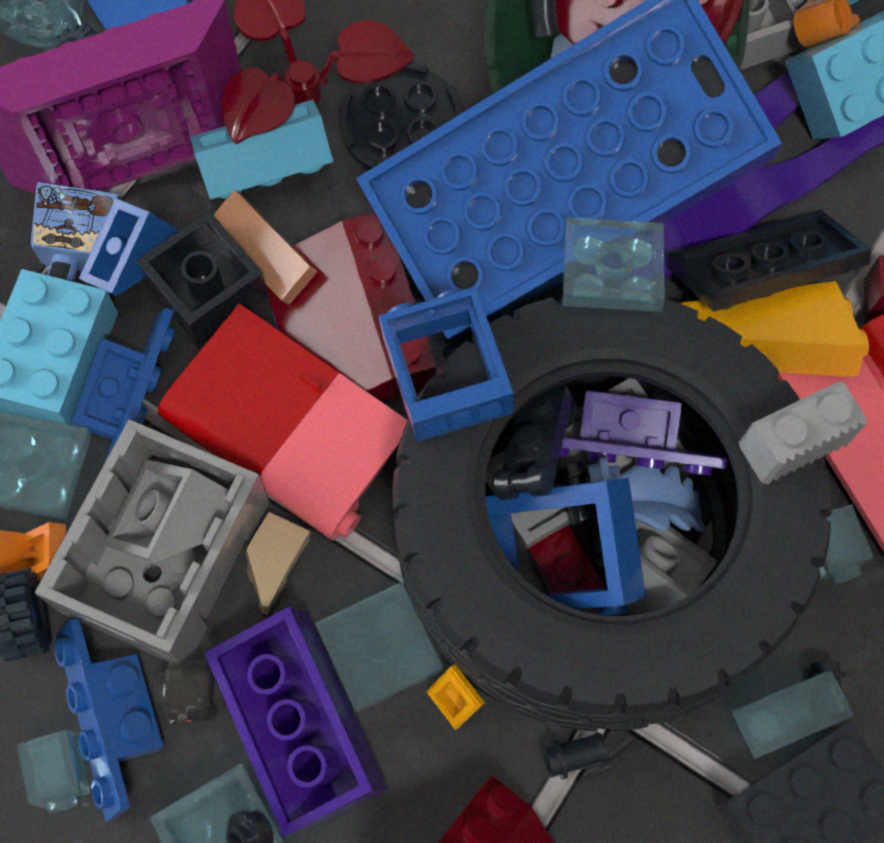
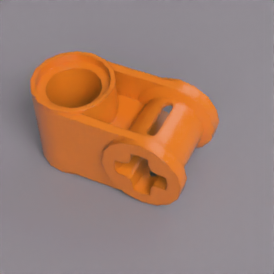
(823, 21)

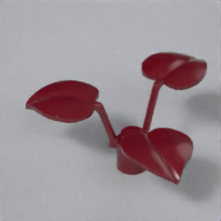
(262, 103)

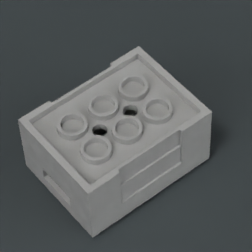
(110, 586)

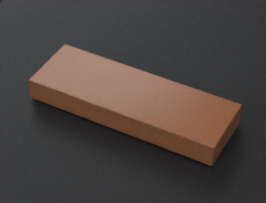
(282, 264)

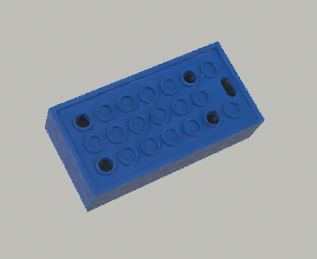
(606, 130)

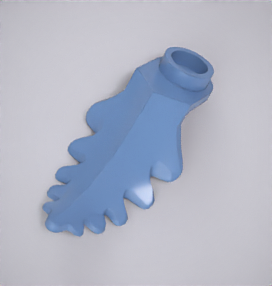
(657, 496)

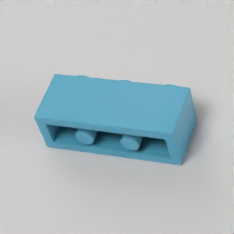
(263, 158)

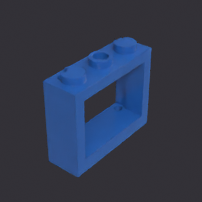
(617, 538)

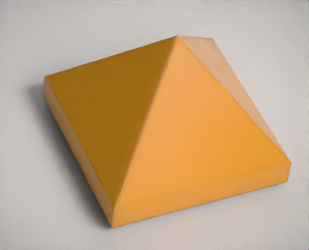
(455, 696)

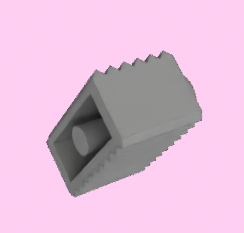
(802, 432)

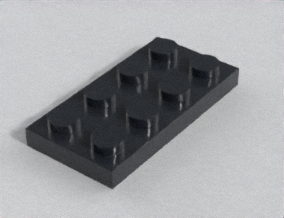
(768, 260)

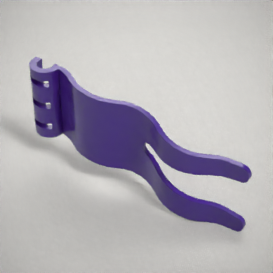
(770, 186)

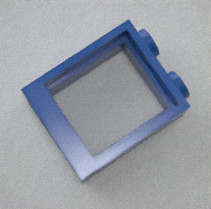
(463, 406)

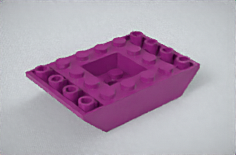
(117, 100)

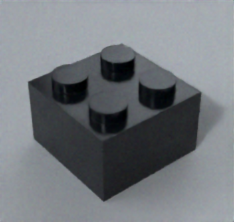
(202, 276)

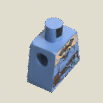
(67, 226)

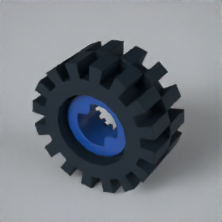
(22, 617)

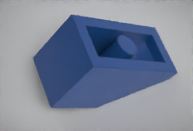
(123, 240)

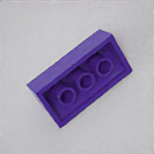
(295, 721)

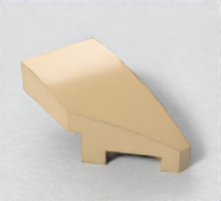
(272, 557)

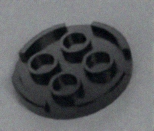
(394, 113)

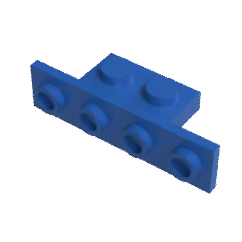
(119, 382)
(111, 712)

